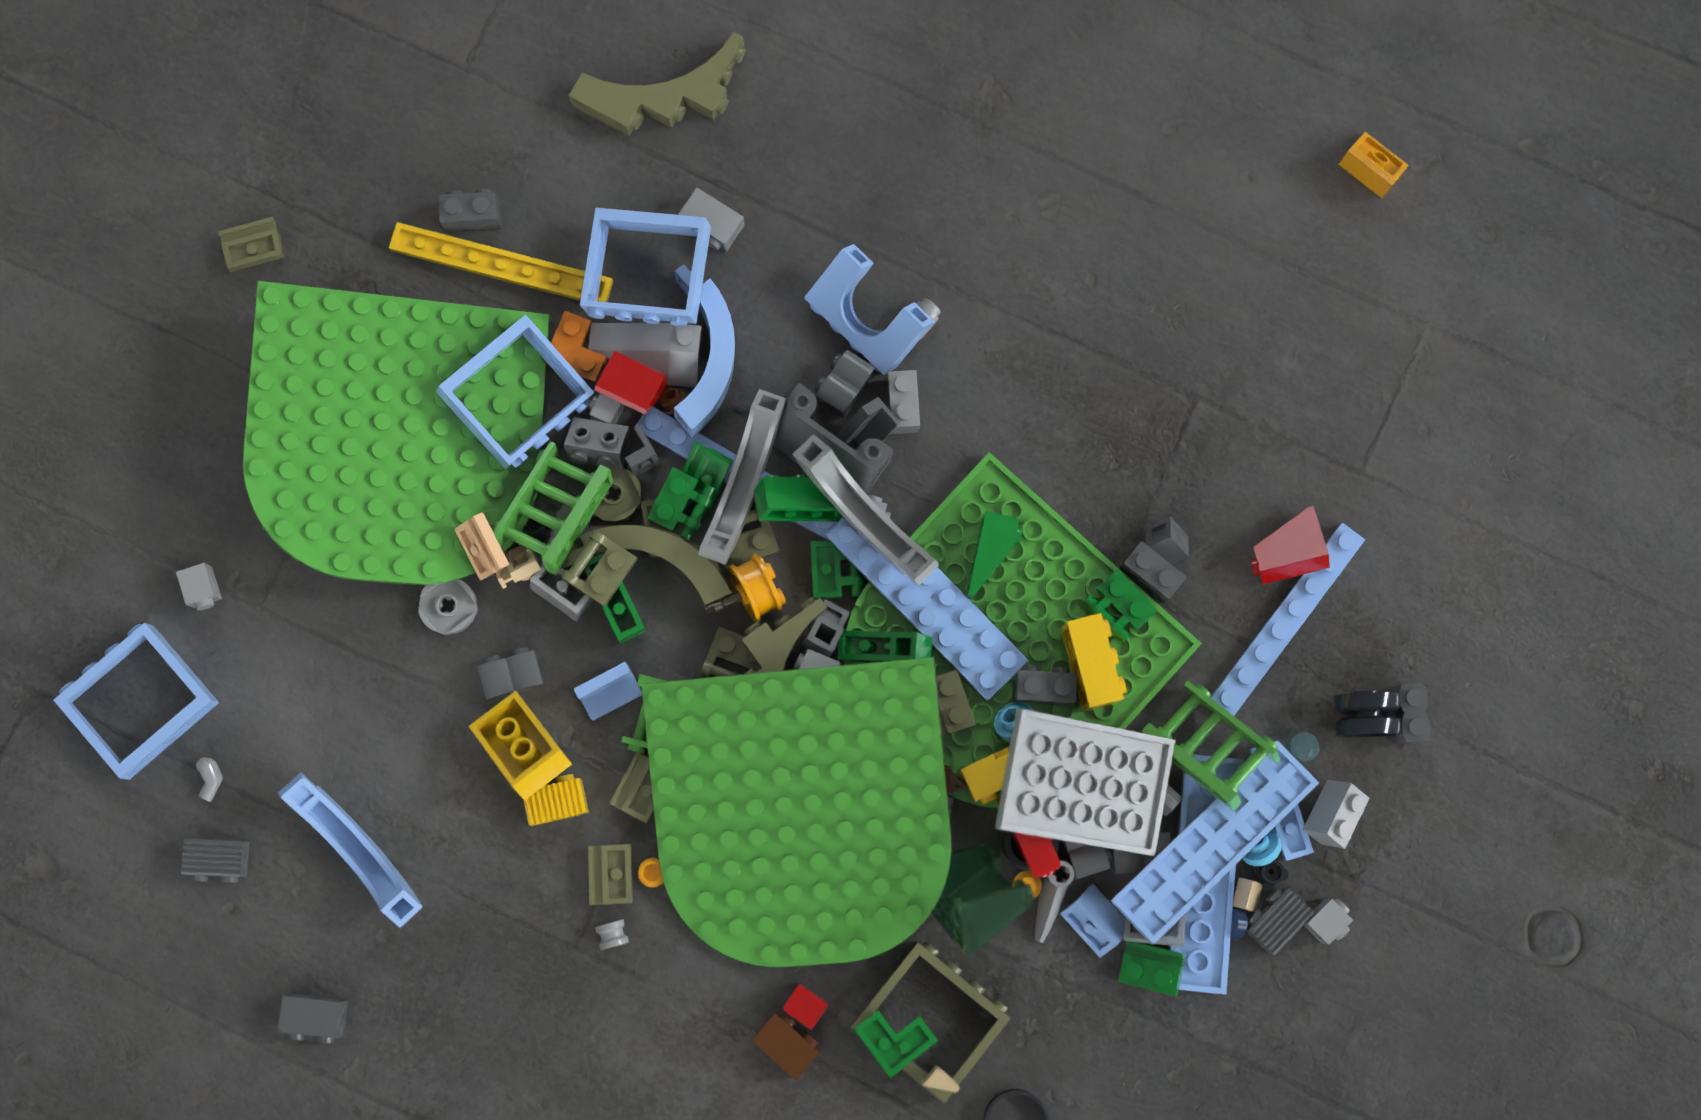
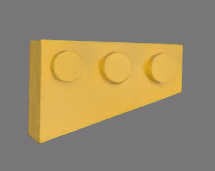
(986, 776)

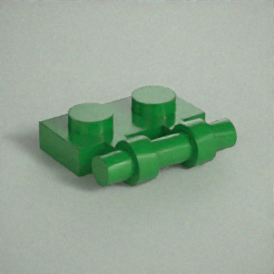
(673, 500)
(827, 572)
(1125, 600)

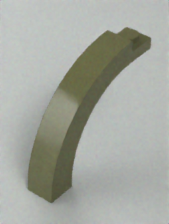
(703, 572)

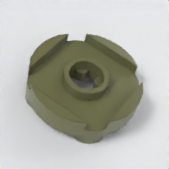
(628, 500)

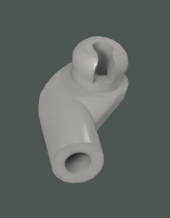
(212, 777)

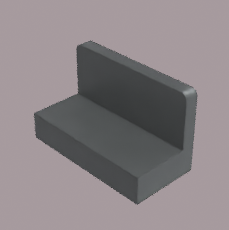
(870, 421)
(644, 458)

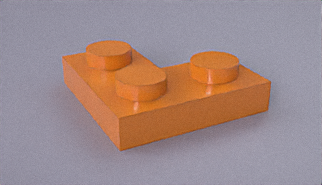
(569, 342)

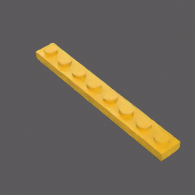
(493, 262)

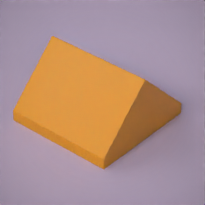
(1373, 164)

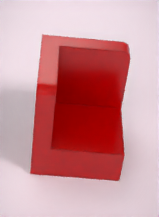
(805, 1006)

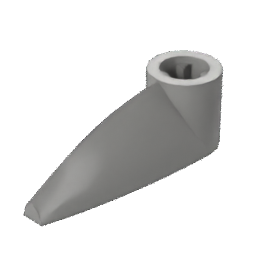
(1051, 901)

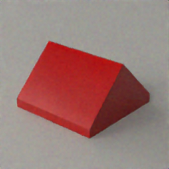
(631, 383)

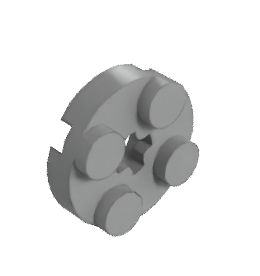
(448, 622)

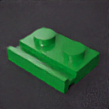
(707, 467)
(1152, 968)

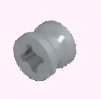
(612, 934)

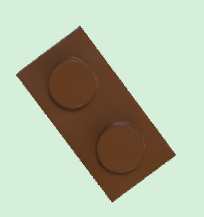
(786, 1044)

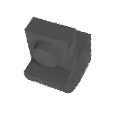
(826, 629)

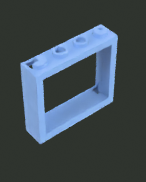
(646, 222)
(556, 361)
(164, 736)

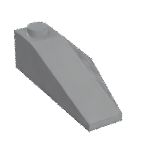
(660, 346)

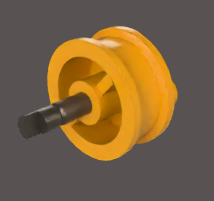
(753, 589)

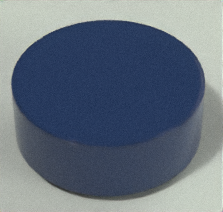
(1239, 923)

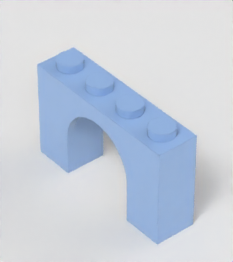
(833, 300)

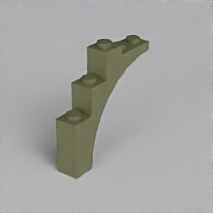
(666, 101)
(775, 646)

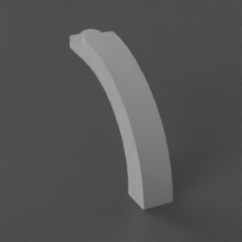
(744, 477)
(861, 512)

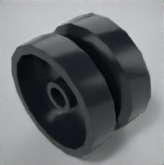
(1367, 712)

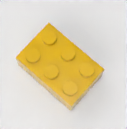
(1093, 662)
(520, 745)

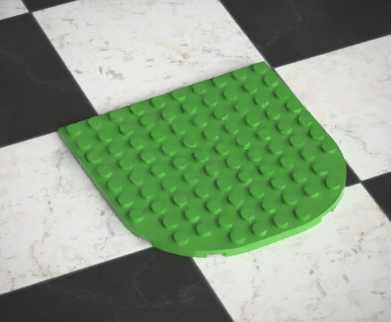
(356, 449)
(1028, 601)
(801, 808)

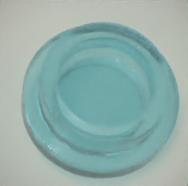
(1304, 746)

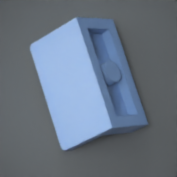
(608, 691)
(1095, 920)

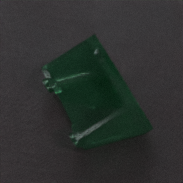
(978, 898)

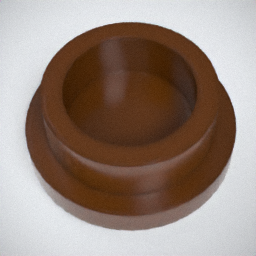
(670, 399)

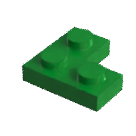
(892, 1049)

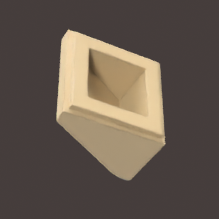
(1247, 894)
(940, 1080)

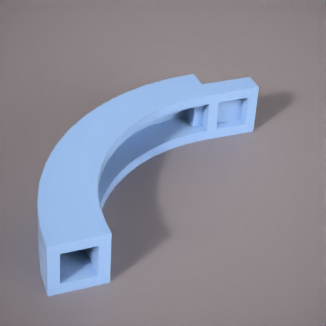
(711, 390)
(355, 846)

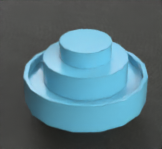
(1005, 719)
(1265, 850)

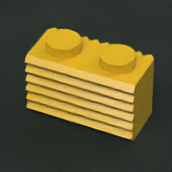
(557, 801)

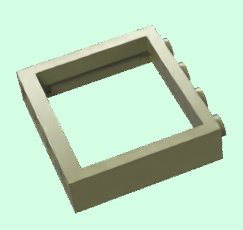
(971, 988)

